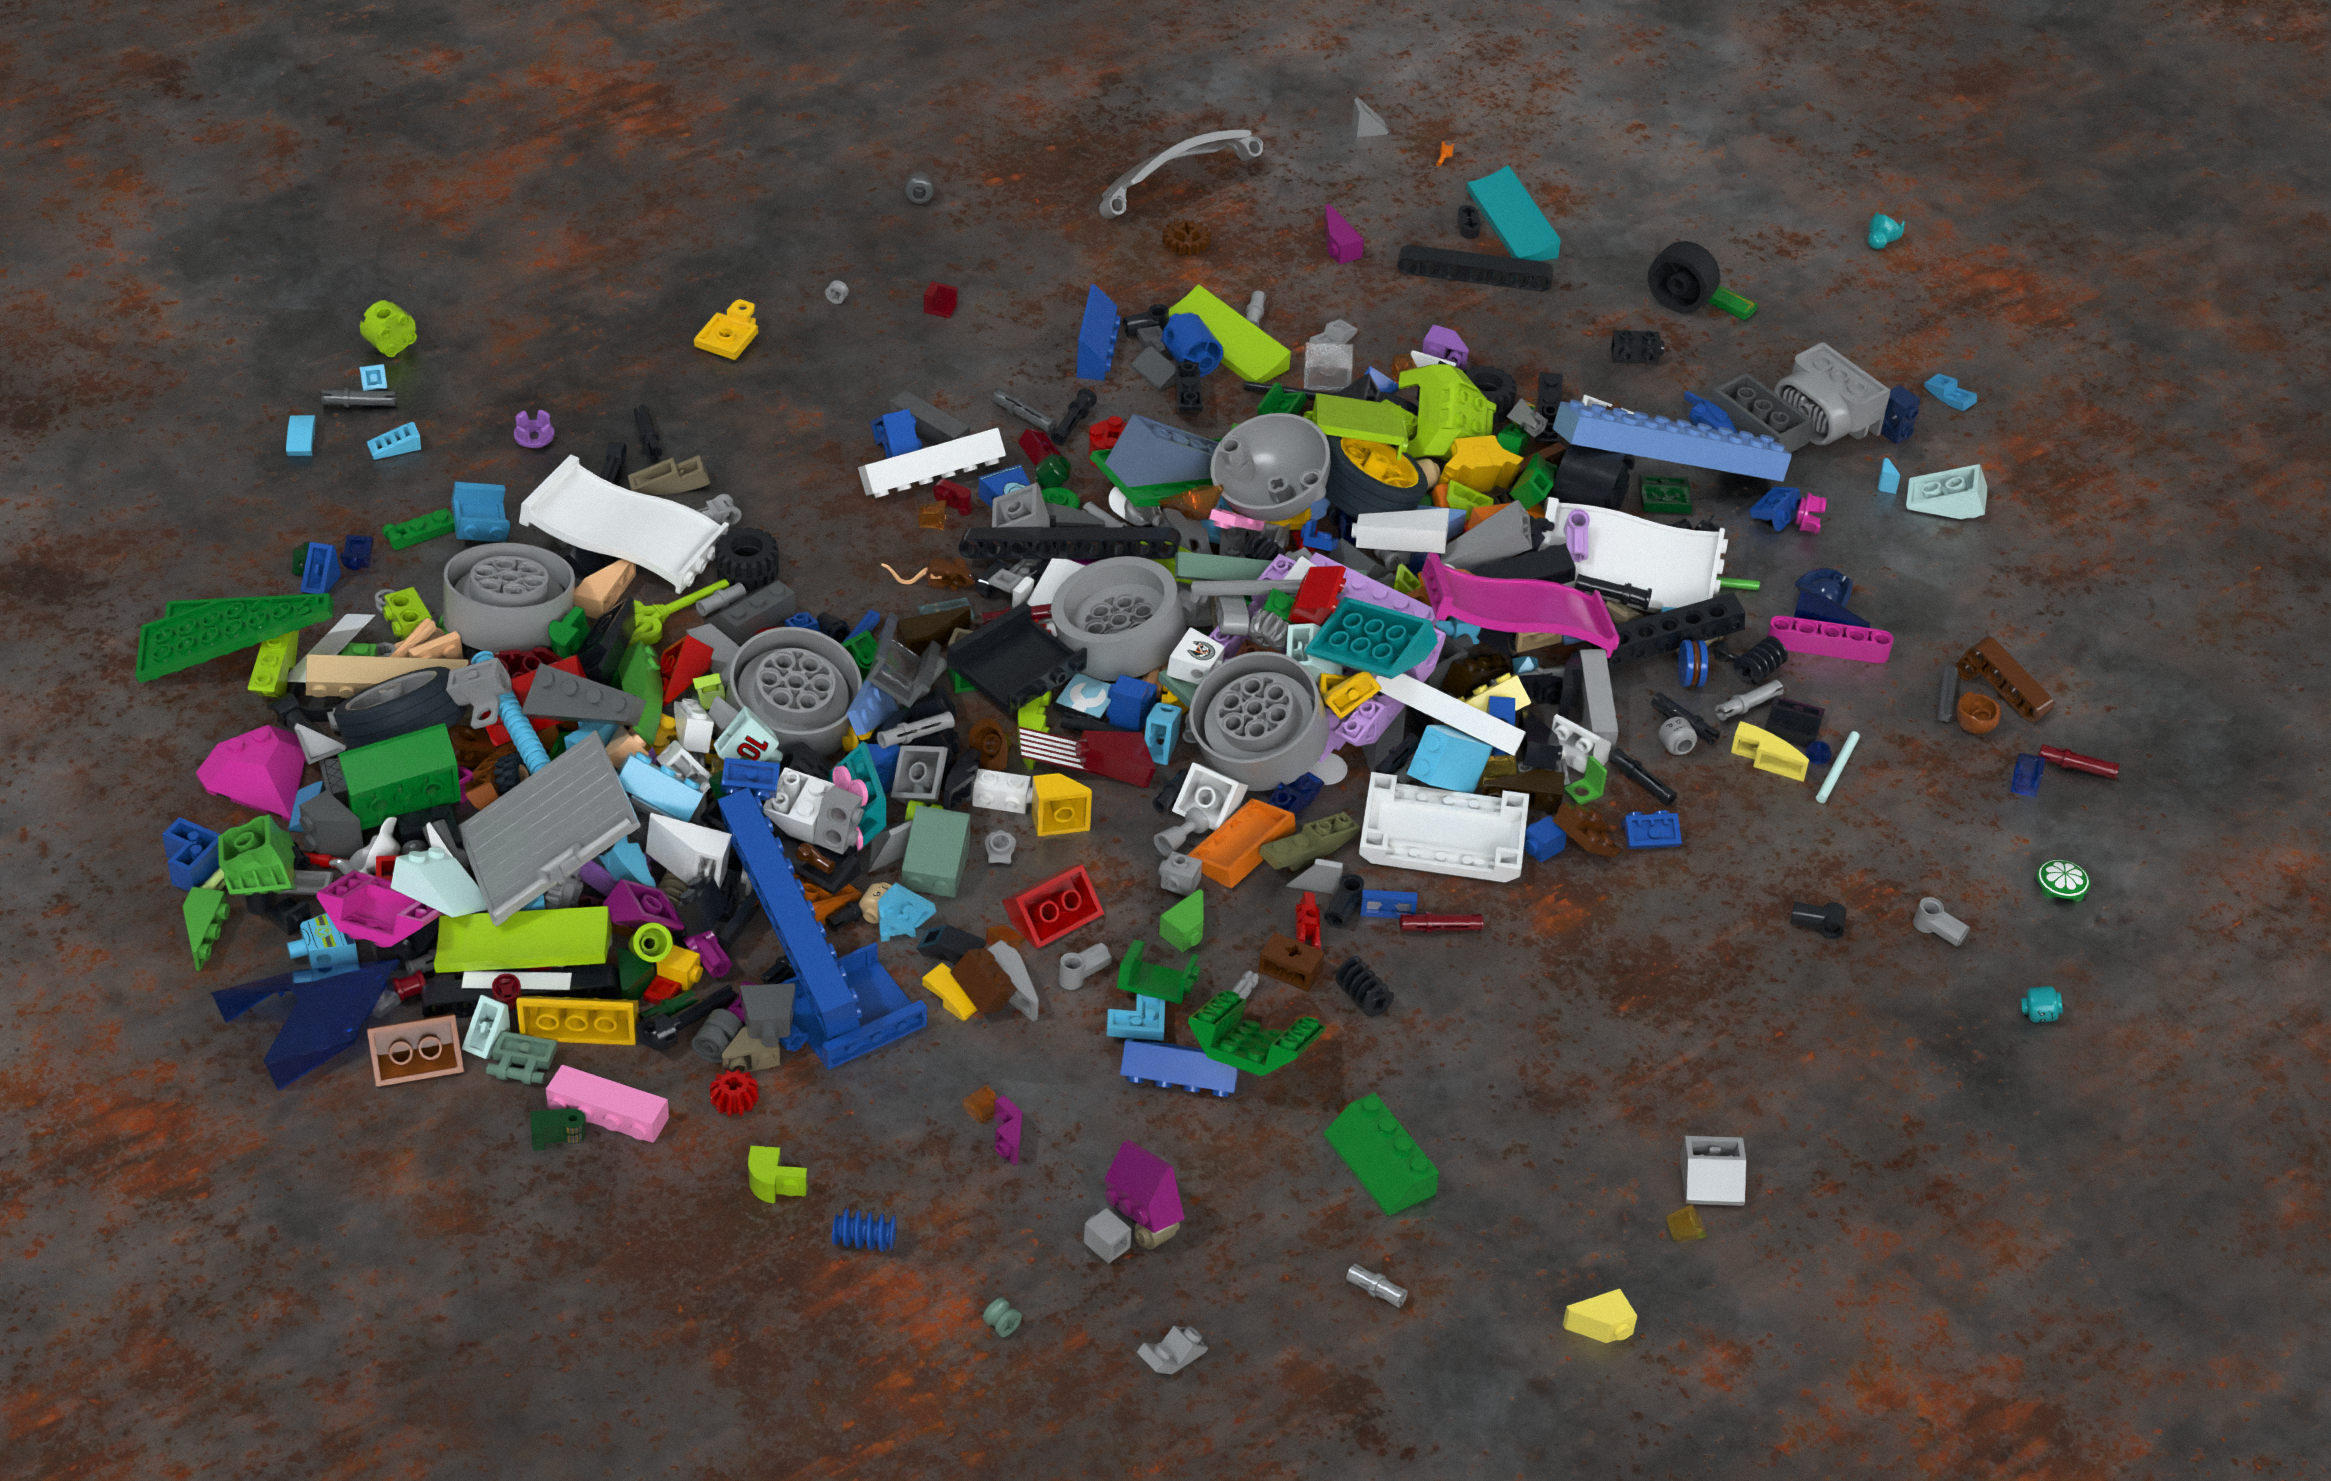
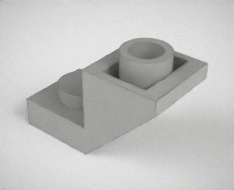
(1175, 1351)

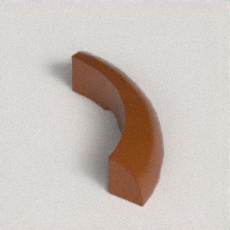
(482, 788)

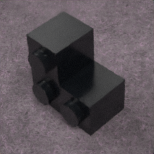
(411, 824)

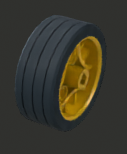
(1371, 479)

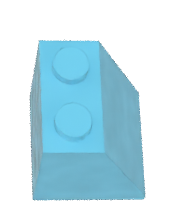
(1450, 759)

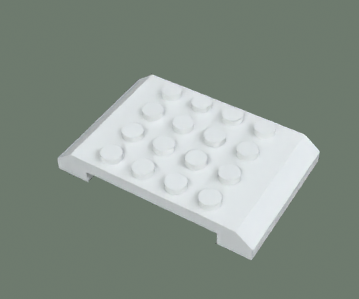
(1444, 830)

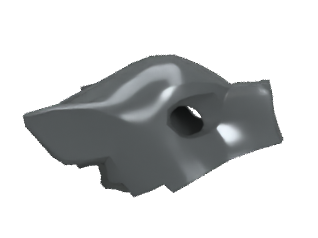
(1189, 531)

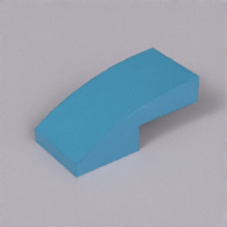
(1946, 390)

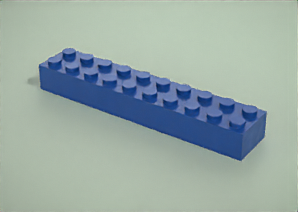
(790, 914)

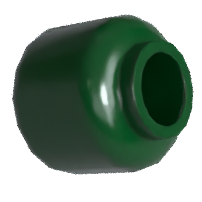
(1053, 471)

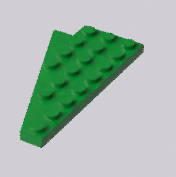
(216, 627)

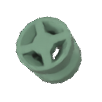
(1002, 1317)

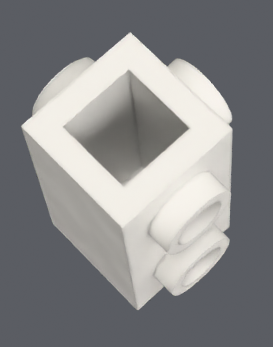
(1002, 791)

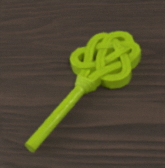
(649, 618)

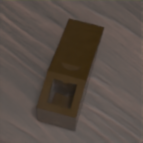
(919, 631)
(1472, 673)
(1543, 787)

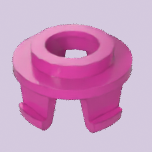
(1813, 505)

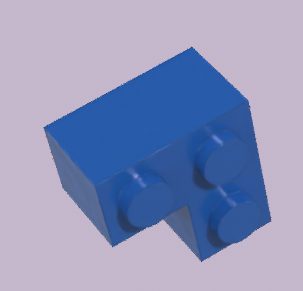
(896, 433)
(1130, 702)
(191, 853)

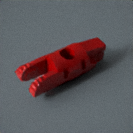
(1308, 920)

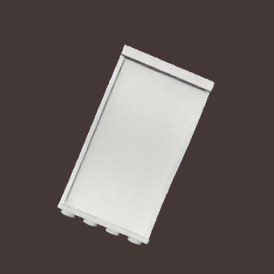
(623, 523)
(1629, 549)

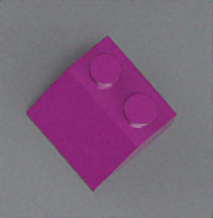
(641, 904)

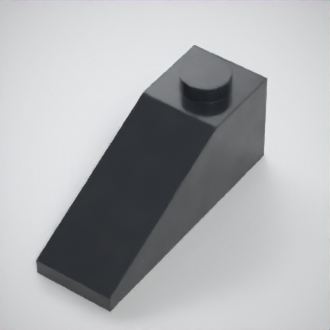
(1540, 744)

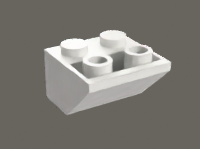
(1579, 744)
(797, 803)

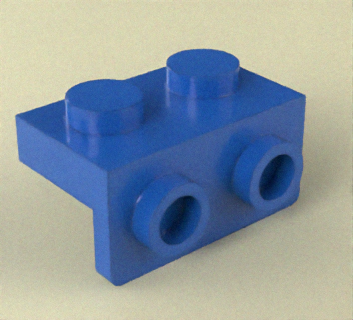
(757, 775)

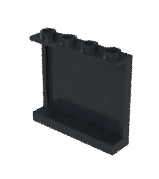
(1014, 659)

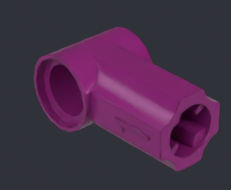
(710, 952)

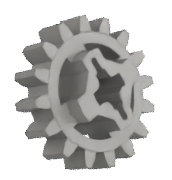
(565, 894)

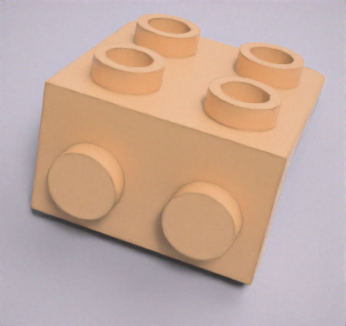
(438, 646)

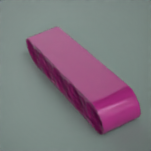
(1832, 639)

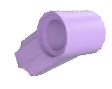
(1577, 535)

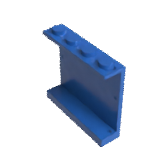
(883, 1005)

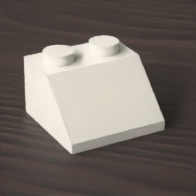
(1210, 792)

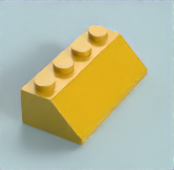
(579, 1019)

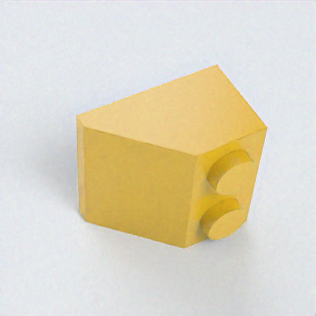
(1060, 805)

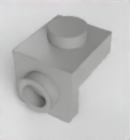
(1194, 605)

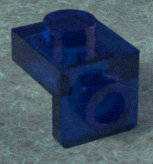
(357, 552)

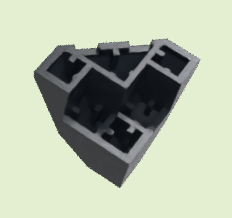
(927, 706)

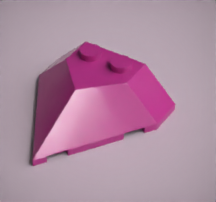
(256, 770)

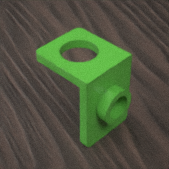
(1593, 782)

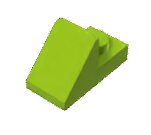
(709, 688)

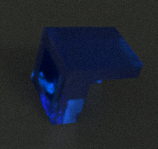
(2027, 774)

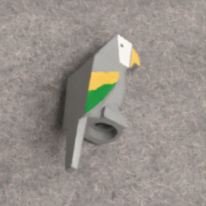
(1524, 416)

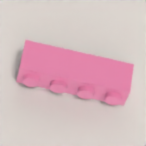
(608, 1103)

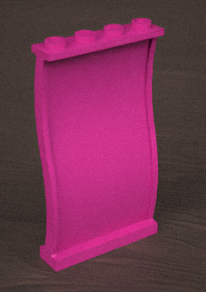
(1518, 605)

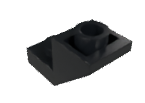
(950, 941)

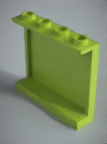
(1361, 420)

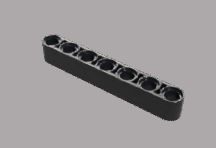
(1475, 268)
(586, 982)

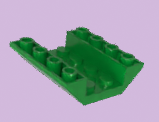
(400, 775)
(1246, 1043)

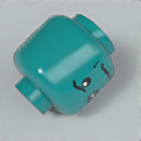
(2042, 1004)

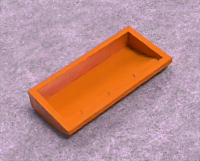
(1235, 846)

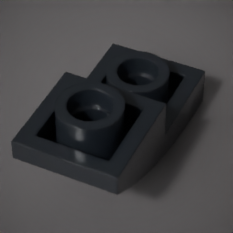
(1542, 687)

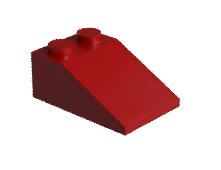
(682, 664)

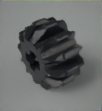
(1261, 548)

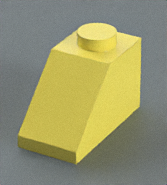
(1602, 1317)

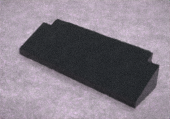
(846, 865)

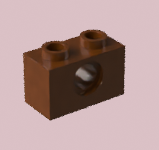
(470, 745)

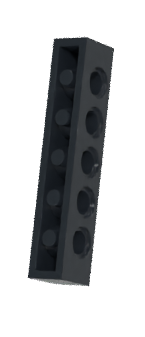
(1669, 628)

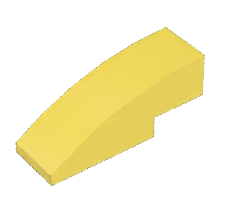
(1769, 752)

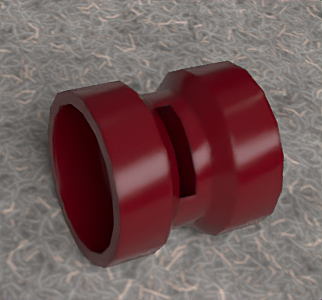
(506, 985)

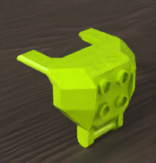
(1447, 409)

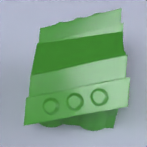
(257, 858)

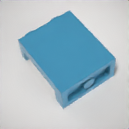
(479, 512)

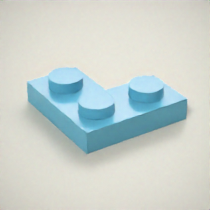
(1143, 1023)

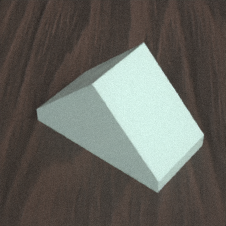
(486, 1025)

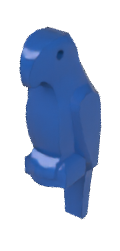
(1708, 413)

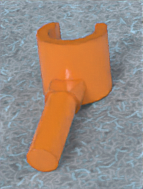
(1445, 151)

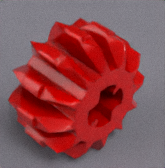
(734, 1092)

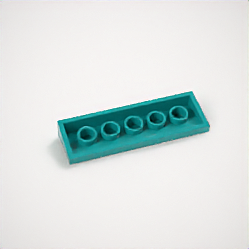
(1514, 216)

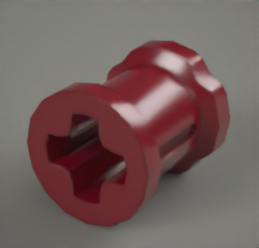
(409, 985)

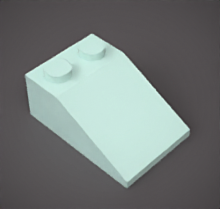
(1949, 493)
(437, 882)

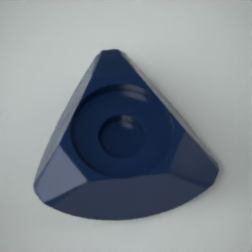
(1827, 583)

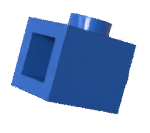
(1544, 839)

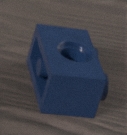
(1900, 415)

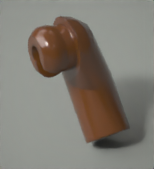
(809, 854)

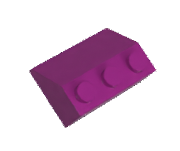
(1143, 1188)

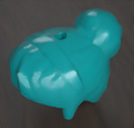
(1883, 230)

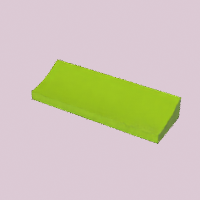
(1245, 346)
(523, 940)

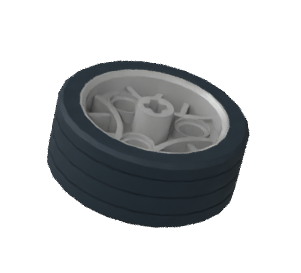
(398, 708)

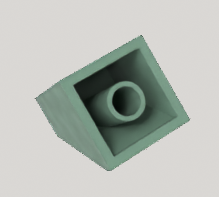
(936, 851)

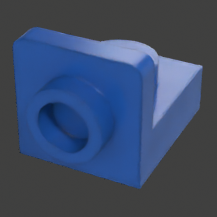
(1321, 540)

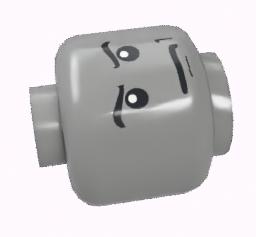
(1678, 735)

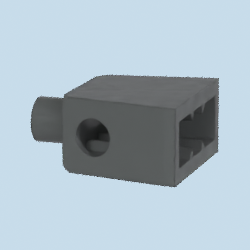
(768, 1011)

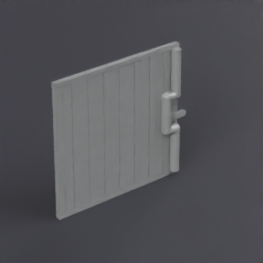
(547, 827)

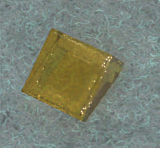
(1686, 1224)

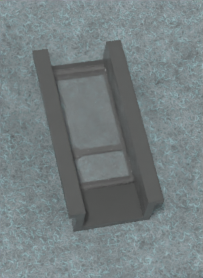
(899, 669)

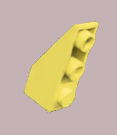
(1505, 687)

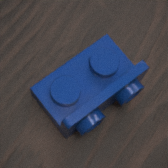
(1778, 505)
(1652, 830)

